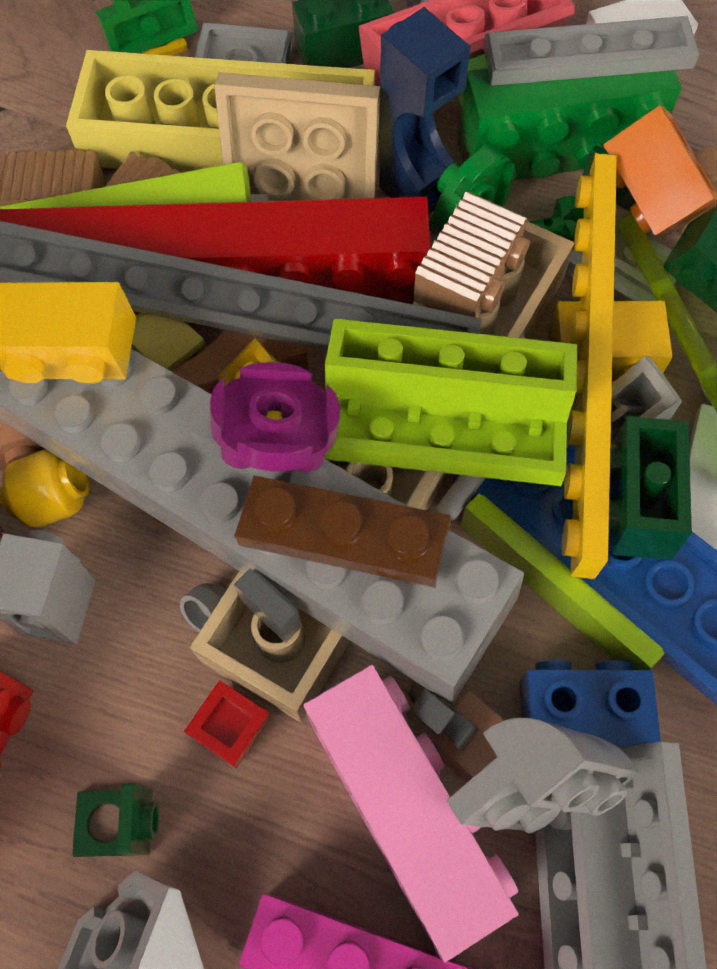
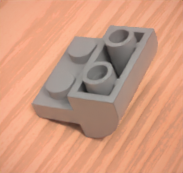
(539, 774)

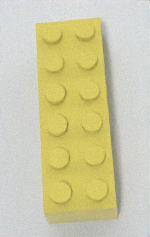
(166, 104)

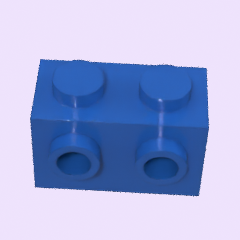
(602, 702)

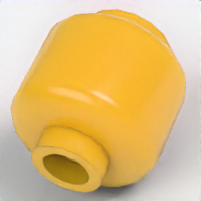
(42, 489)

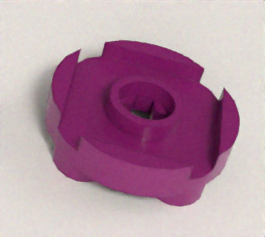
(267, 444)

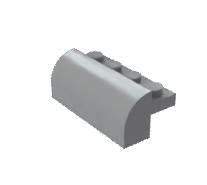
(623, 881)

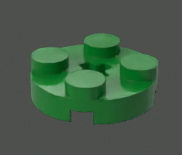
(482, 174)

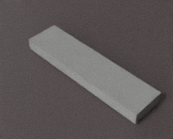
(590, 50)

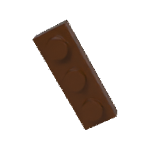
(343, 530)

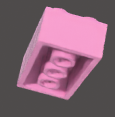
(406, 809)

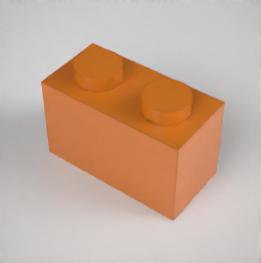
(660, 173)

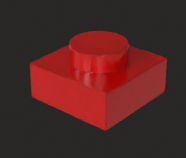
(227, 724)

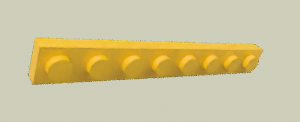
(592, 329)

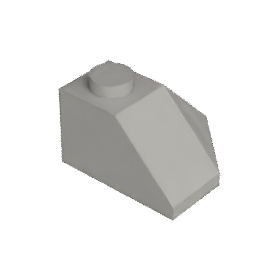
(136, 931)

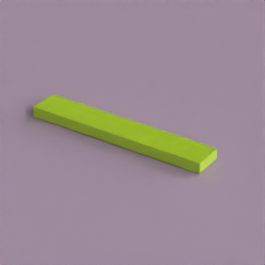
(206, 185)

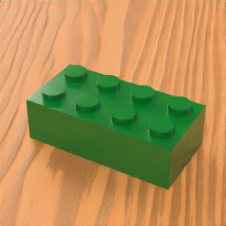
(557, 122)

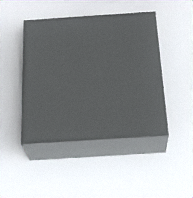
(268, 604)

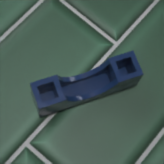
(419, 72)

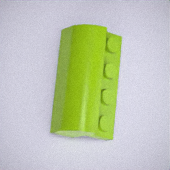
(451, 401)

